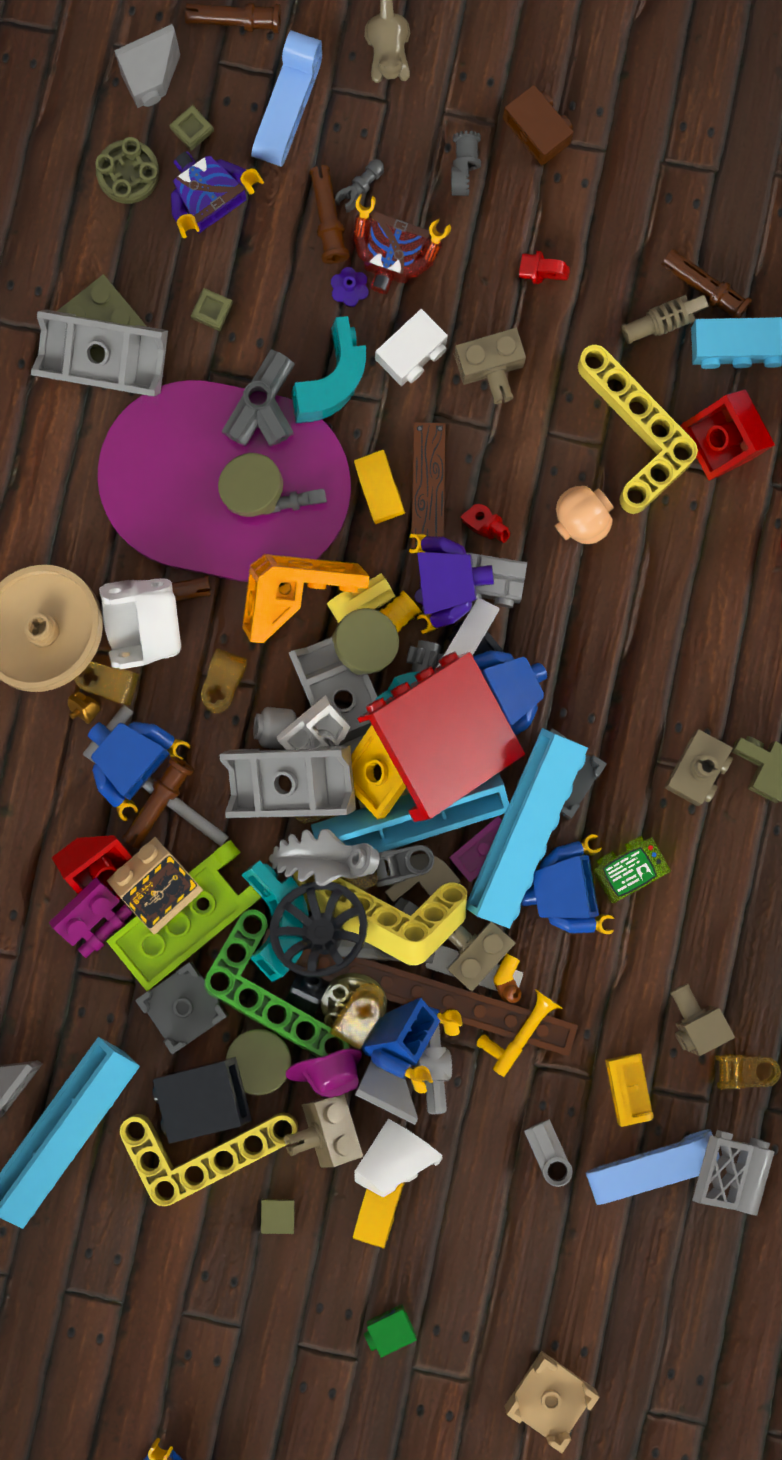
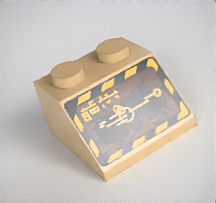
(154, 885)

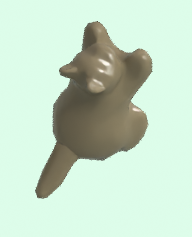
(387, 35)

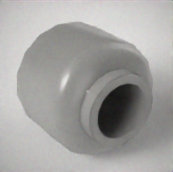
(270, 725)

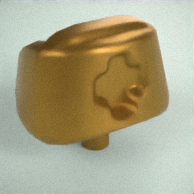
(83, 707)

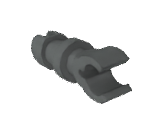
(360, 184)
(296, 500)

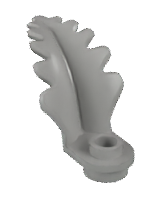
(323, 857)

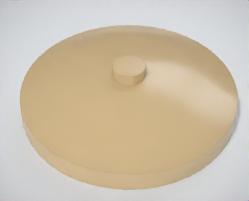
(46, 627)

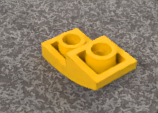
(379, 487)
(376, 1217)

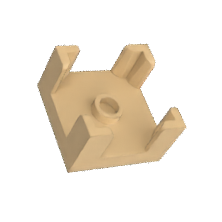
(551, 1400)

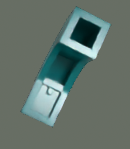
(328, 395)
(265, 883)

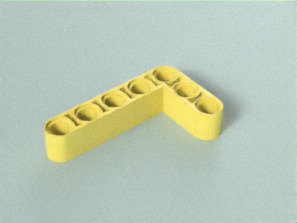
(641, 424)
(395, 932)
(206, 1161)

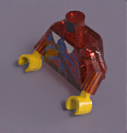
(394, 247)

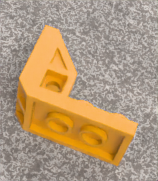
(272, 605)

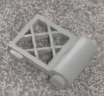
(745, 1178)

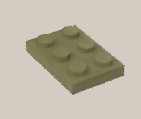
(102, 303)

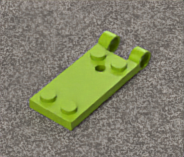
(157, 955)

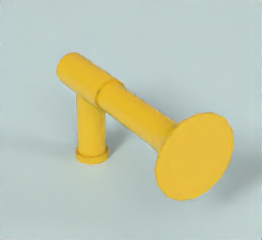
(508, 1056)

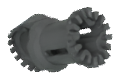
(465, 161)

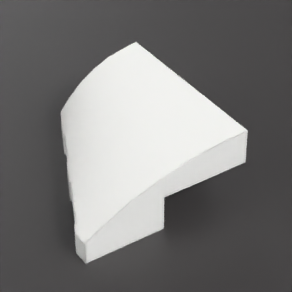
(316, 727)
(394, 1159)

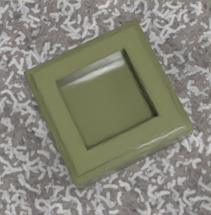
(191, 128)
(211, 309)
(277, 1216)

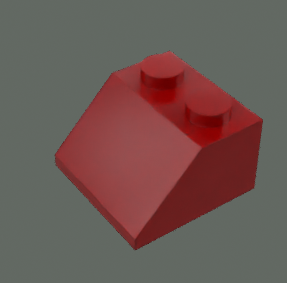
(728, 434)

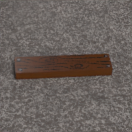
(428, 480)

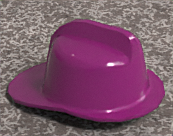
(329, 1074)

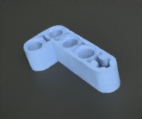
(289, 98)
(649, 1169)

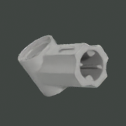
(548, 1150)

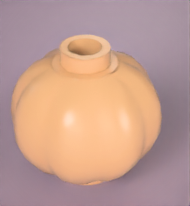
(583, 515)

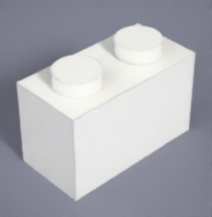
(412, 348)

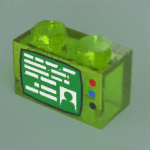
(631, 869)

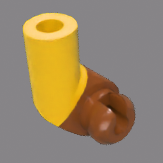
(505, 982)

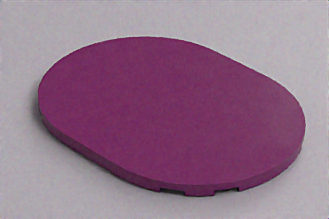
(165, 470)

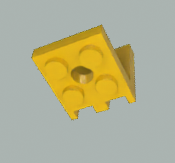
(376, 795)

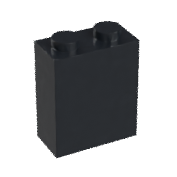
(201, 1100)

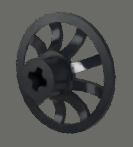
(320, 931)

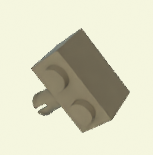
(491, 359)
(699, 767)
(478, 953)
(700, 1028)
(329, 1132)

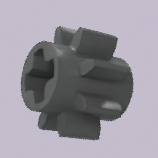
(424, 655)

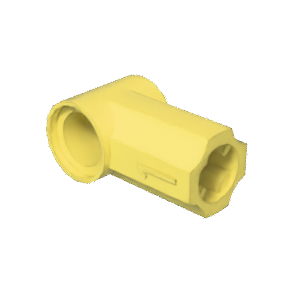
(374, 597)

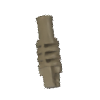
(664, 318)

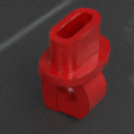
(537, 268)
(489, 526)

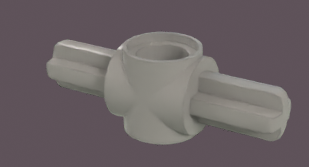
(439, 1063)

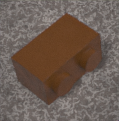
(538, 124)

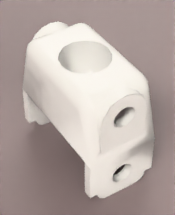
(140, 621)

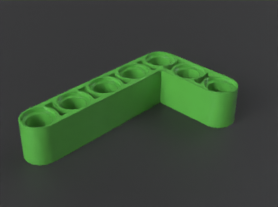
(264, 999)

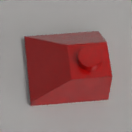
(91, 858)

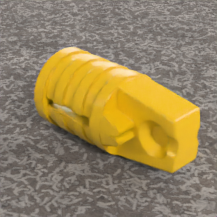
(401, 610)

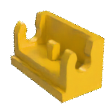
(629, 1089)

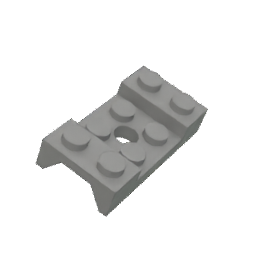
(131, 359)
(325, 674)
(318, 776)

